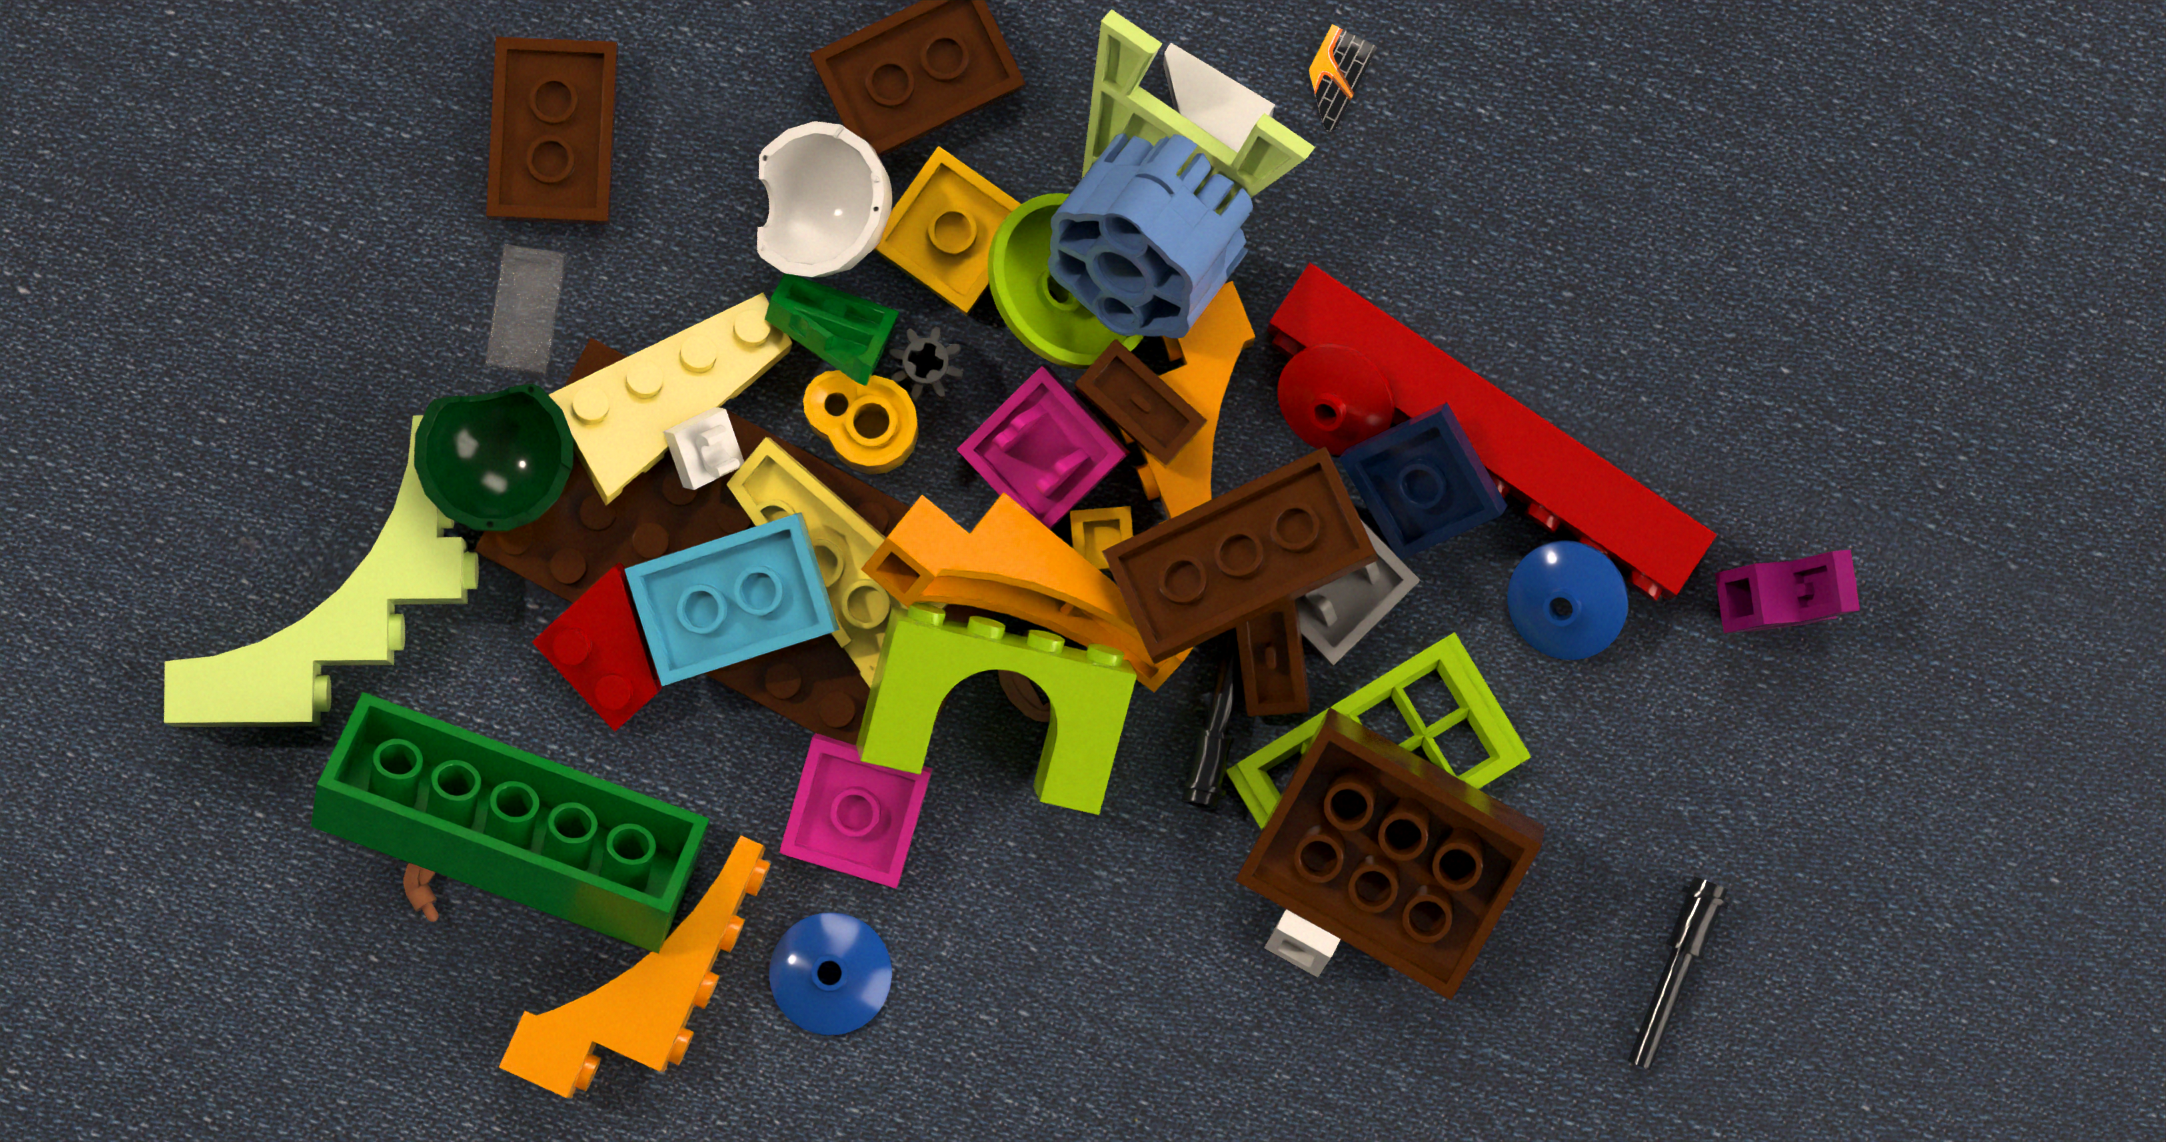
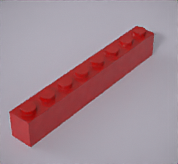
(1520, 450)

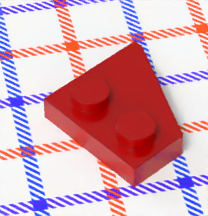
(603, 650)

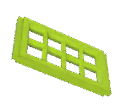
(1465, 685)

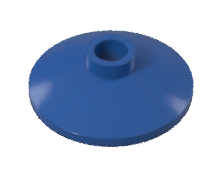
(1586, 581)
(863, 980)

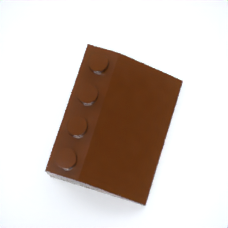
(1391, 854)

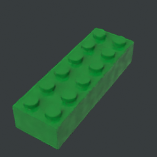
(509, 822)

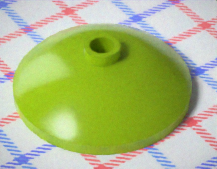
(1020, 283)

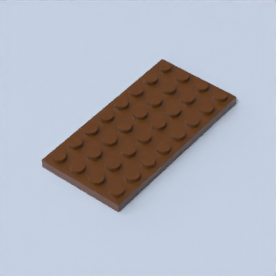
(657, 516)

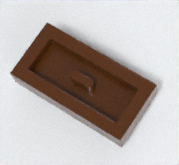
(1140, 403)
(1273, 662)

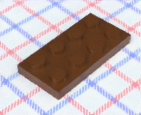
(1240, 555)

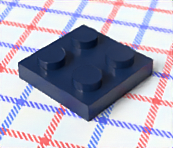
(1423, 481)

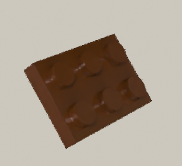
(917, 71)
(552, 130)

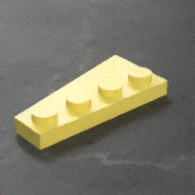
(625, 408)
(778, 486)

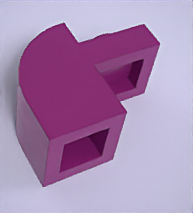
(1787, 592)

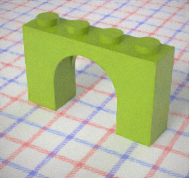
(931, 654)

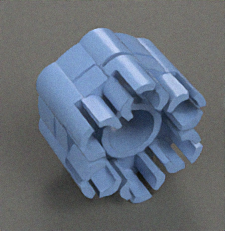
(1140, 240)

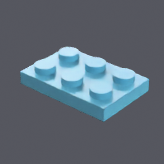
(731, 599)

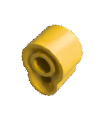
(866, 425)

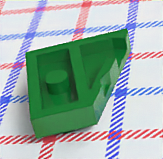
(833, 324)

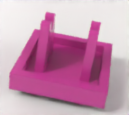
(1043, 448)

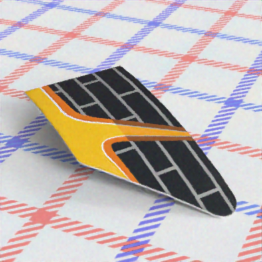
(1338, 72)

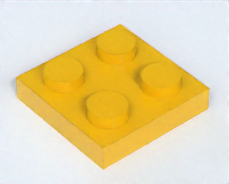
(945, 230)

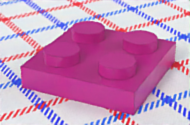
(854, 813)

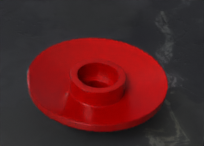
(1347, 384)

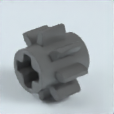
(917, 350)

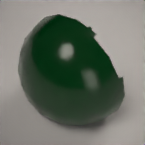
(494, 456)

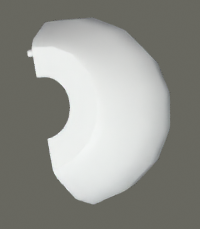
(824, 200)

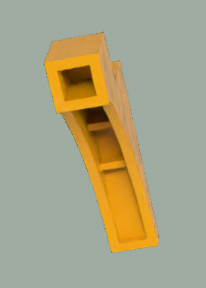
(1208, 361)
(1015, 569)
(647, 1005)

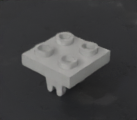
(1349, 607)

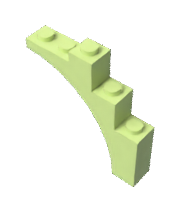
(281, 676)

